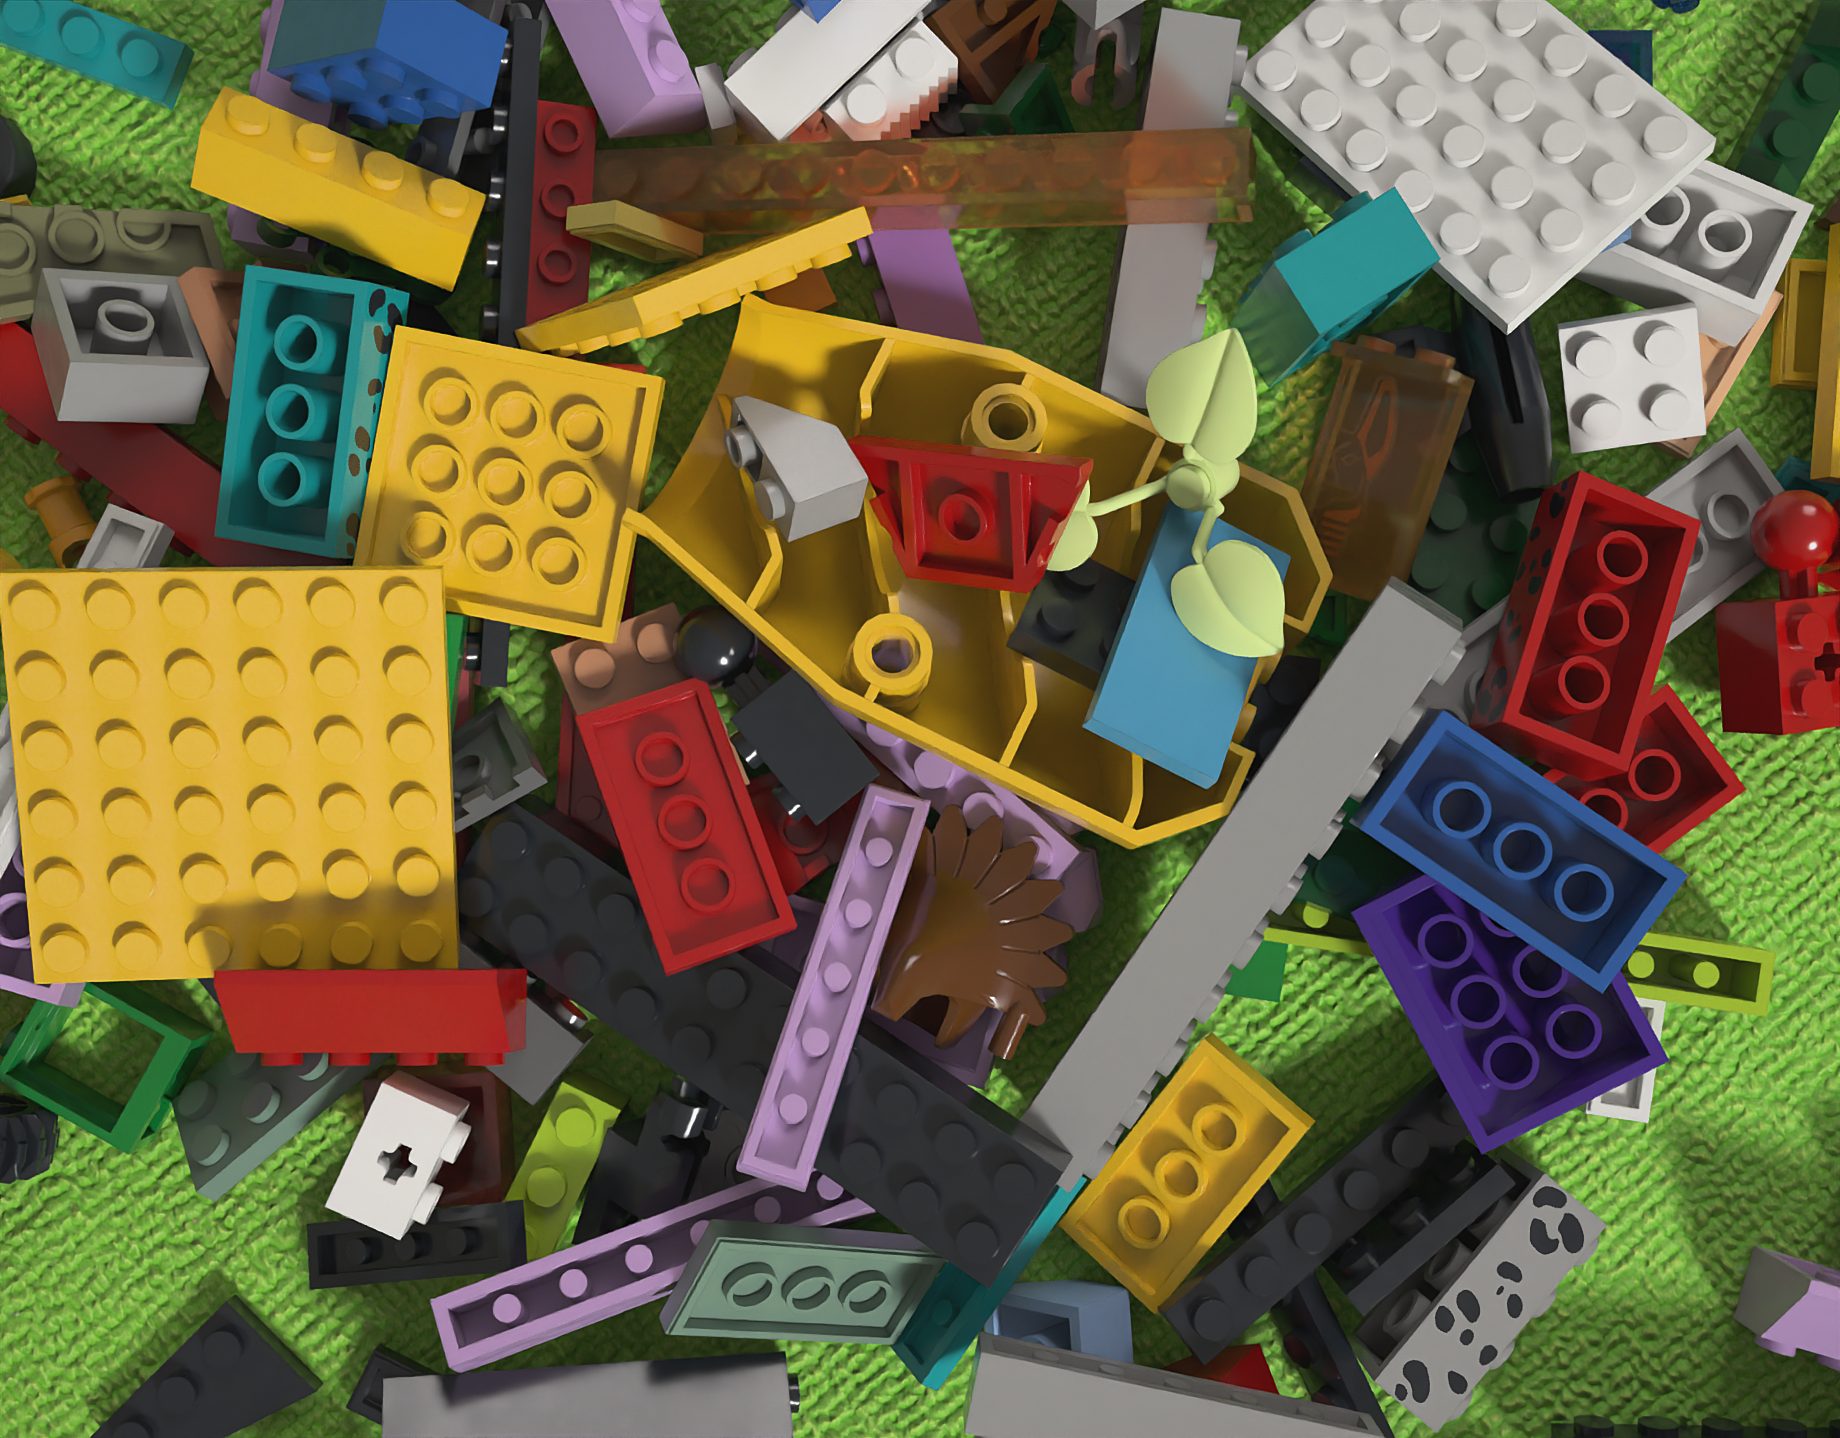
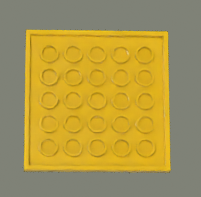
(232, 769)

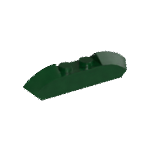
(1795, 105)

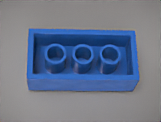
(1518, 848)

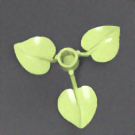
(1210, 404)

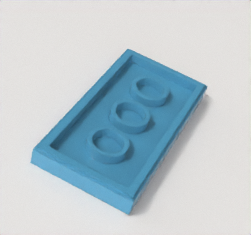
(1160, 684)

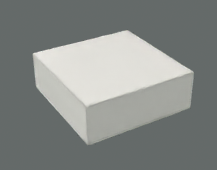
(718, 111)

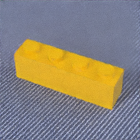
(335, 188)

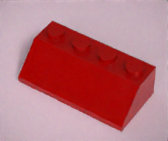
(375, 1012)

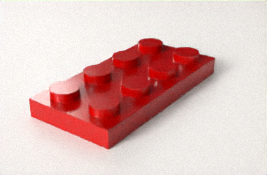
(685, 825)

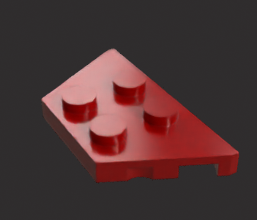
(971, 509)

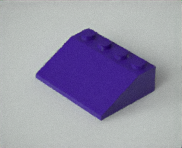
(1499, 1017)

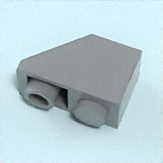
(797, 465)

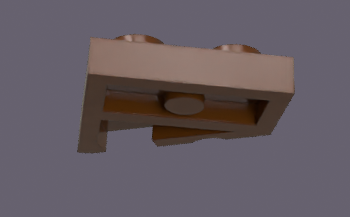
(991, 40)

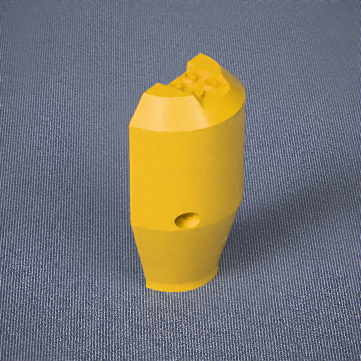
(934, 653)

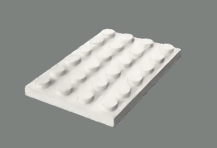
(1492, 124)

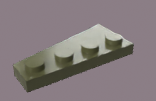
(96, 241)

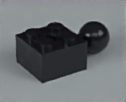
(776, 722)

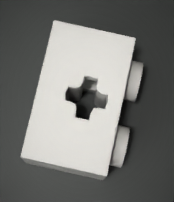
(372, 1182)

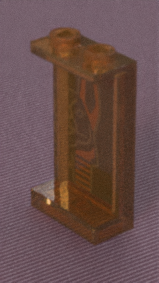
(1381, 460)

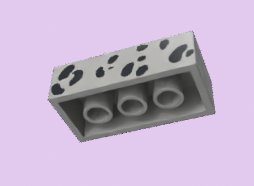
(1475, 1295)

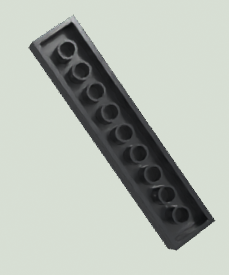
(900, 1125)

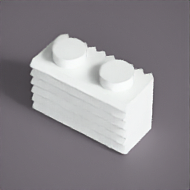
(894, 89)

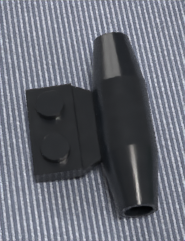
(1508, 399)

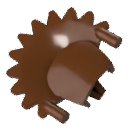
(970, 936)

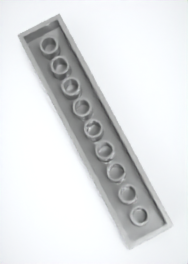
(1243, 873)

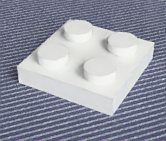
(1632, 378)

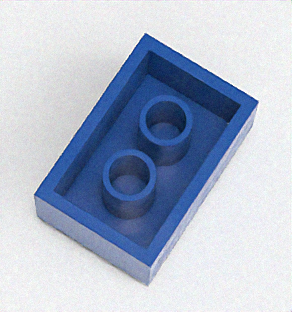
(389, 58)

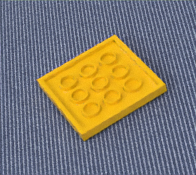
(696, 287)
(511, 479)

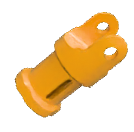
(63, 516)

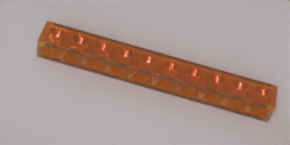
(943, 181)

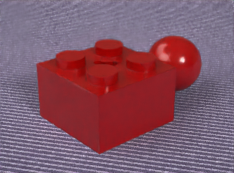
(1784, 649)

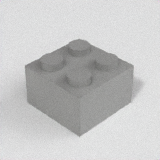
(118, 347)

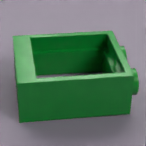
(150, 1103)

